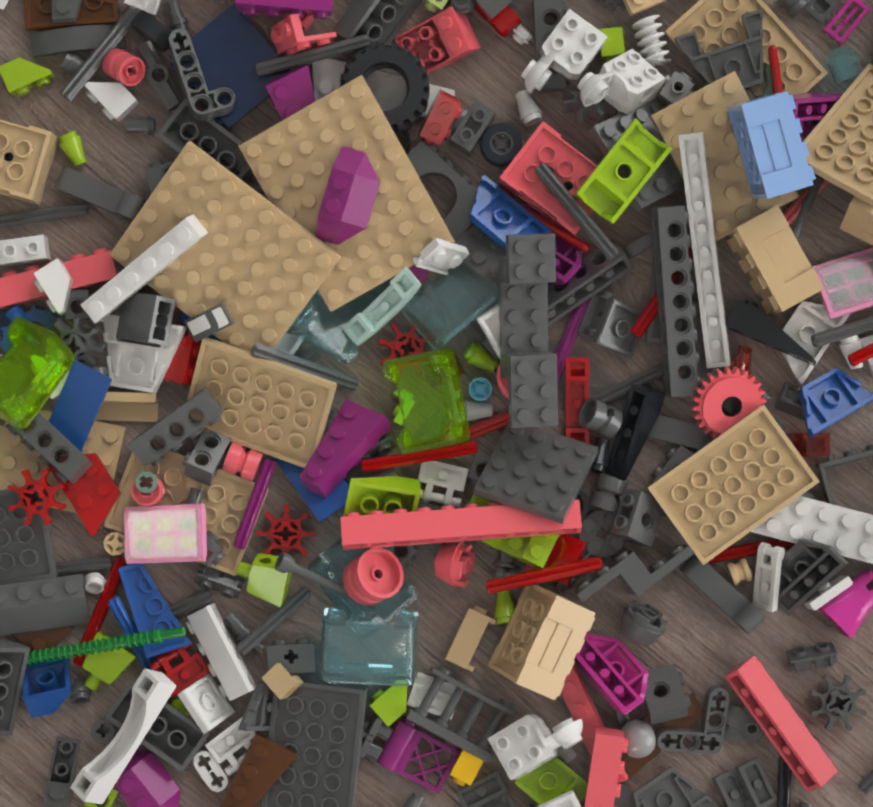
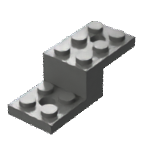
(633, 572)

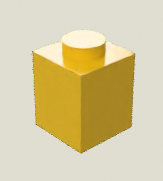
(465, 768)

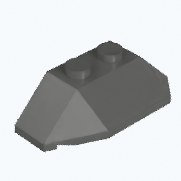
(805, 571)

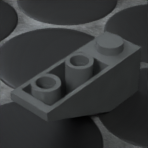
(62, 773)

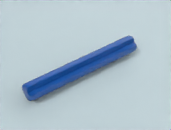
(127, 627)

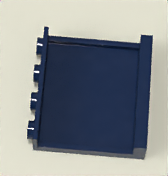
(228, 57)

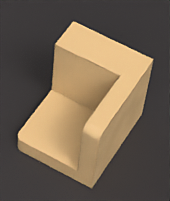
(281, 681)

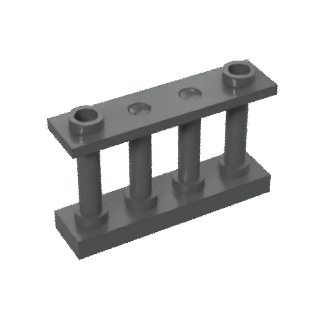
(440, 725)

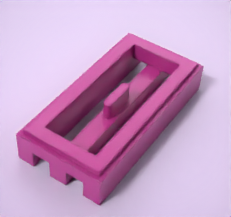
(833, 35)

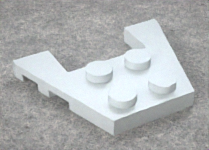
(135, 364)

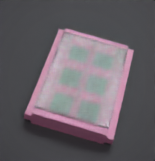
(847, 283)
(165, 533)

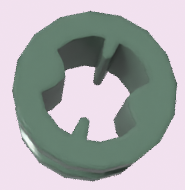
(146, 489)

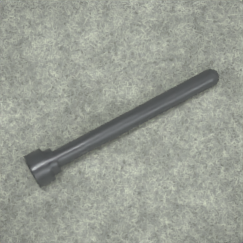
(807, 205)
(286, 564)

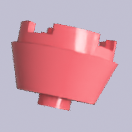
(454, 563)

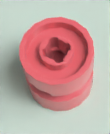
(123, 67)
(242, 461)
(148, 499)

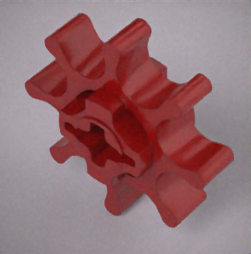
(395, 346)
(29, 501)
(286, 521)

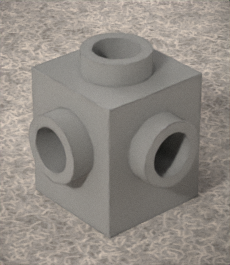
(681, 81)

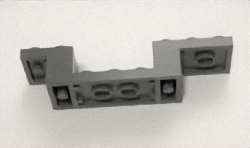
(524, 329)

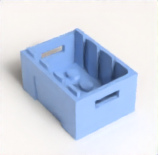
(771, 145)

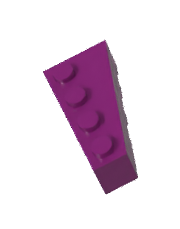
(273, 8)
(291, 91)
(343, 446)

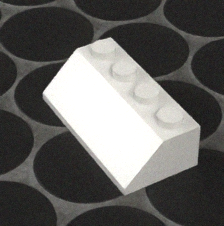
(221, 651)

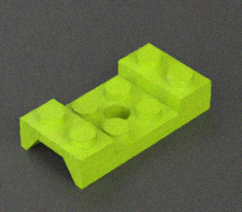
(608, 192)
(530, 550)

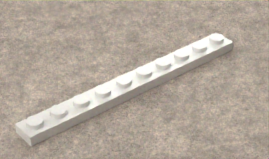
(704, 249)

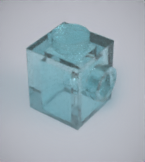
(843, 64)

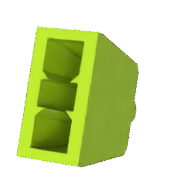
(265, 580)
(106, 665)

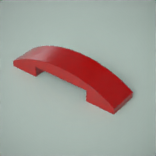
(575, 395)

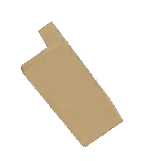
(129, 407)

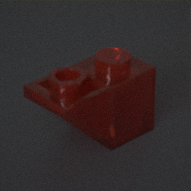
(811, 447)

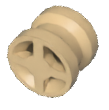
(112, 543)
(739, 571)

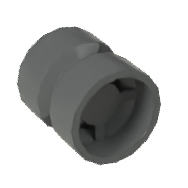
(600, 417)
(608, 493)

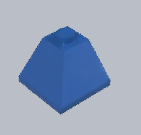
(46, 686)

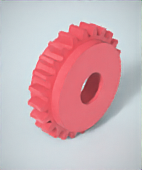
(719, 388)

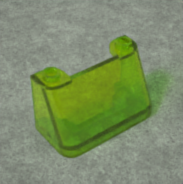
(30, 371)
(429, 400)

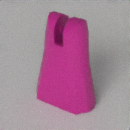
(851, 605)

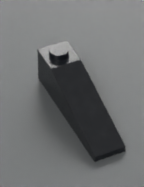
(755, 325)
(638, 420)

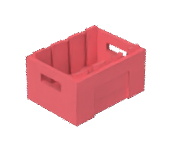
(568, 166)

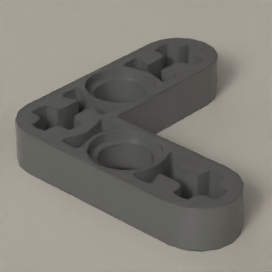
(707, 731)

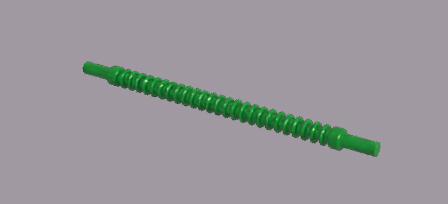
(156, 636)

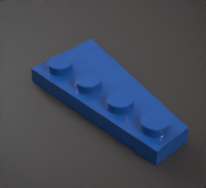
(149, 609)

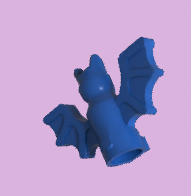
(42, 316)

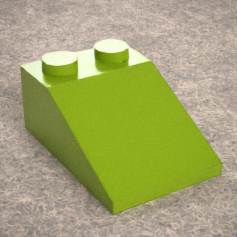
(382, 494)

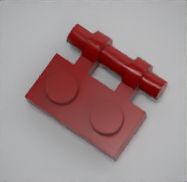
(183, 674)

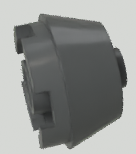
(642, 623)

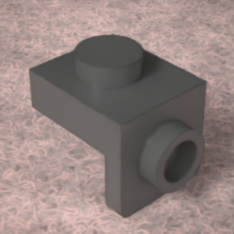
(215, 548)

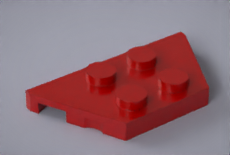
(92, 494)

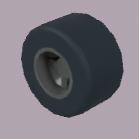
(500, 137)

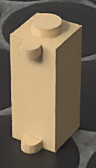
(468, 637)

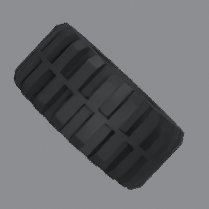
(404, 63)

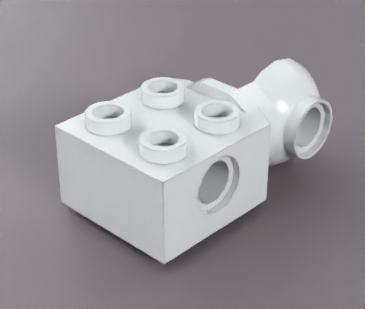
(566, 51)
(623, 82)
(531, 744)

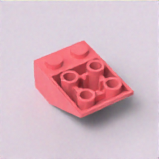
(440, 40)

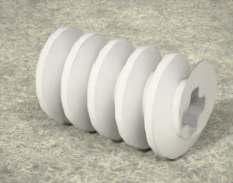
(650, 40)

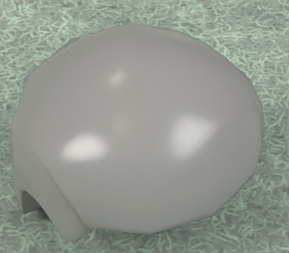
(640, 738)

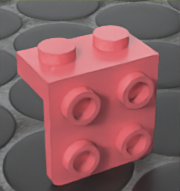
(290, 39)

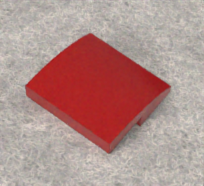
(565, 550)

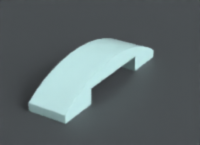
(383, 308)

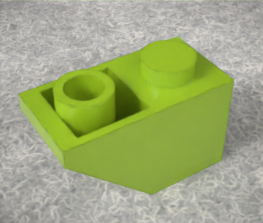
(23, 75)
(390, 703)

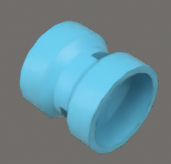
(480, 389)

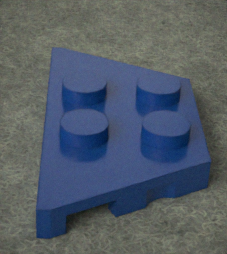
(501, 215)
(831, 400)

